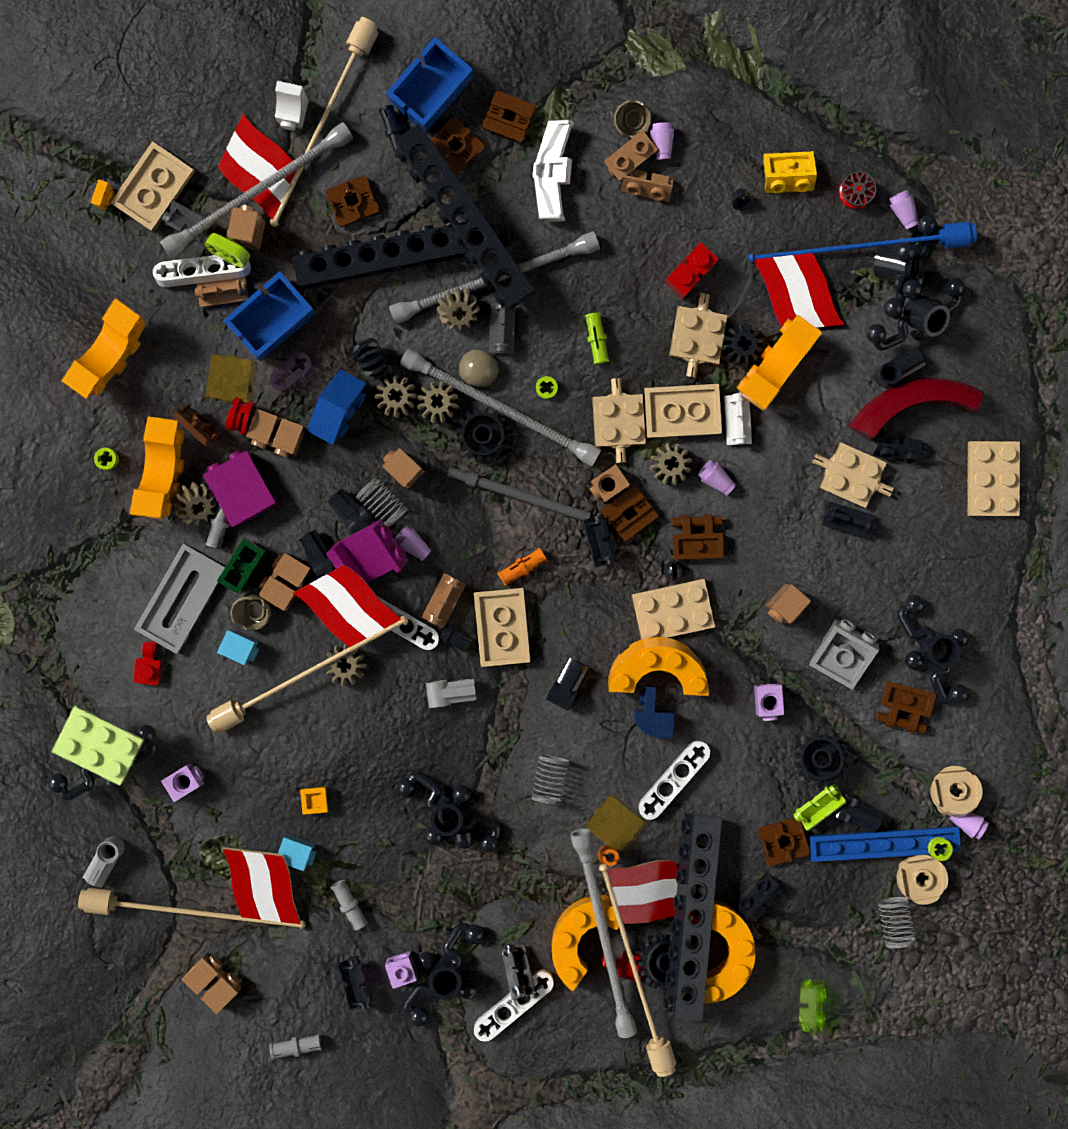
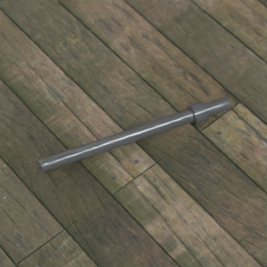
(473, 478)

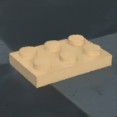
(152, 186)
(683, 411)
(993, 478)
(673, 610)
(502, 627)

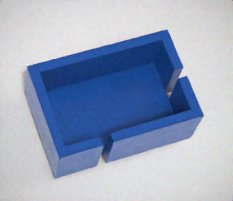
(430, 90)
(271, 318)

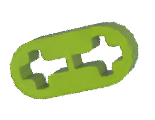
(227, 250)

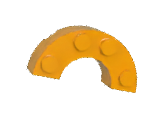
(109, 351)
(778, 362)
(161, 469)
(655, 655)
(567, 934)
(740, 955)

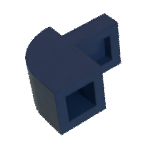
(651, 722)

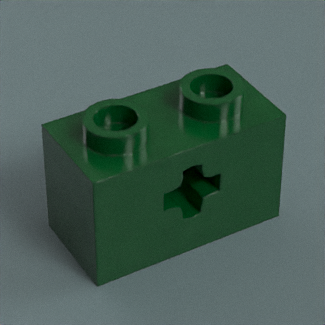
(242, 566)

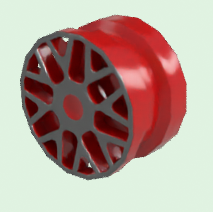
(857, 190)
(240, 416)

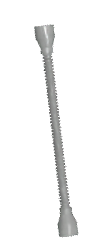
(336, 138)
(583, 245)
(415, 362)
(582, 844)

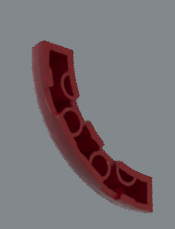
(911, 393)

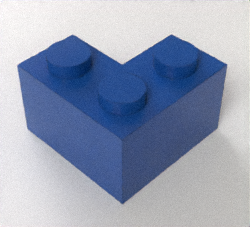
(336, 407)

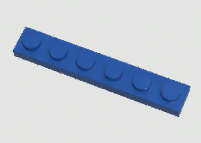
(881, 843)

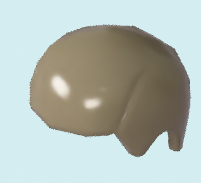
(632, 118)
(478, 368)
(250, 612)

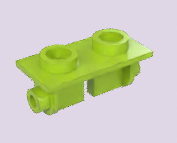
(820, 807)

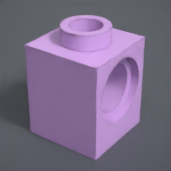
(761, 693)
(173, 785)
(401, 969)

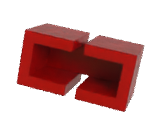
(685, 276)

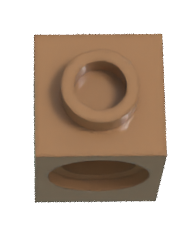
(618, 478)

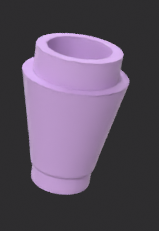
(662, 138)
(905, 209)
(716, 477)
(412, 543)
(971, 824)

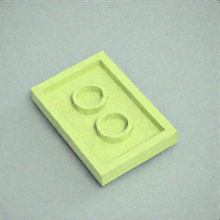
(98, 745)

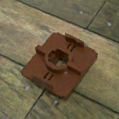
(506, 103)
(458, 132)
(350, 214)
(197, 425)
(644, 515)
(778, 854)

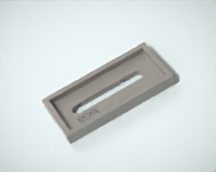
(152, 619)

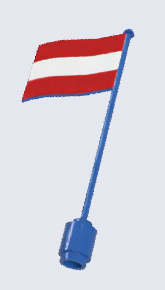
(801, 289)

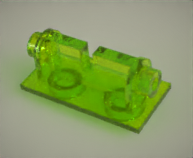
(812, 1016)

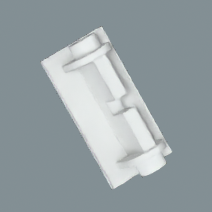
(737, 420)

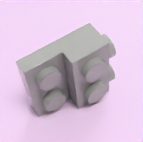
(845, 653)

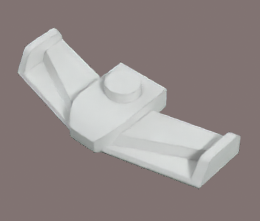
(552, 170)

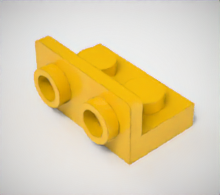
(789, 172)

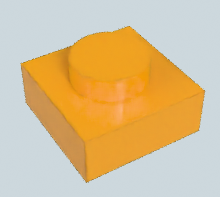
(102, 195)
(314, 800)

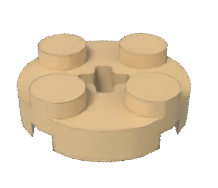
(965, 781)
(934, 885)

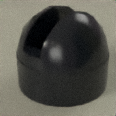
(737, 200)
(668, 571)
(464, 839)

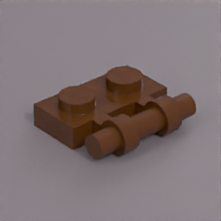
(697, 545)
(906, 699)

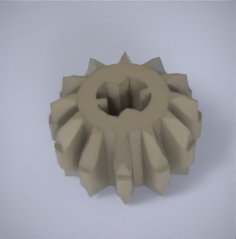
(467, 306)
(399, 388)
(429, 403)
(666, 457)
(195, 504)
(339, 670)

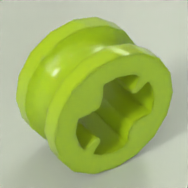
(546, 395)
(110, 465)
(938, 856)

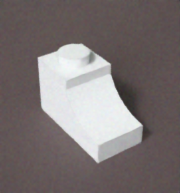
(290, 105)

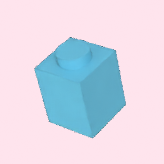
(238, 647)
(297, 852)

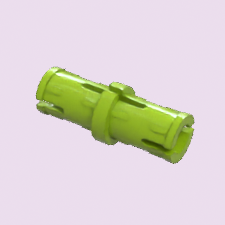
(599, 353)

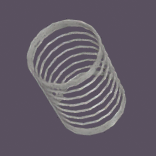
(369, 488)
(547, 799)
(890, 906)

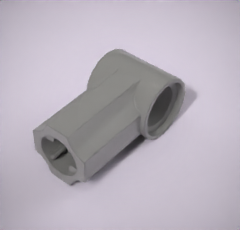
(444, 693)
(103, 862)

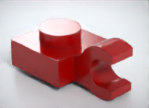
(148, 668)
(623, 965)

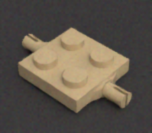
(698, 335)
(618, 420)
(852, 475)

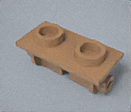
(630, 155)
(657, 188)
(221, 292)
(443, 600)

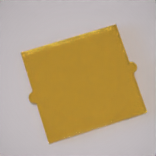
(228, 378)
(614, 823)

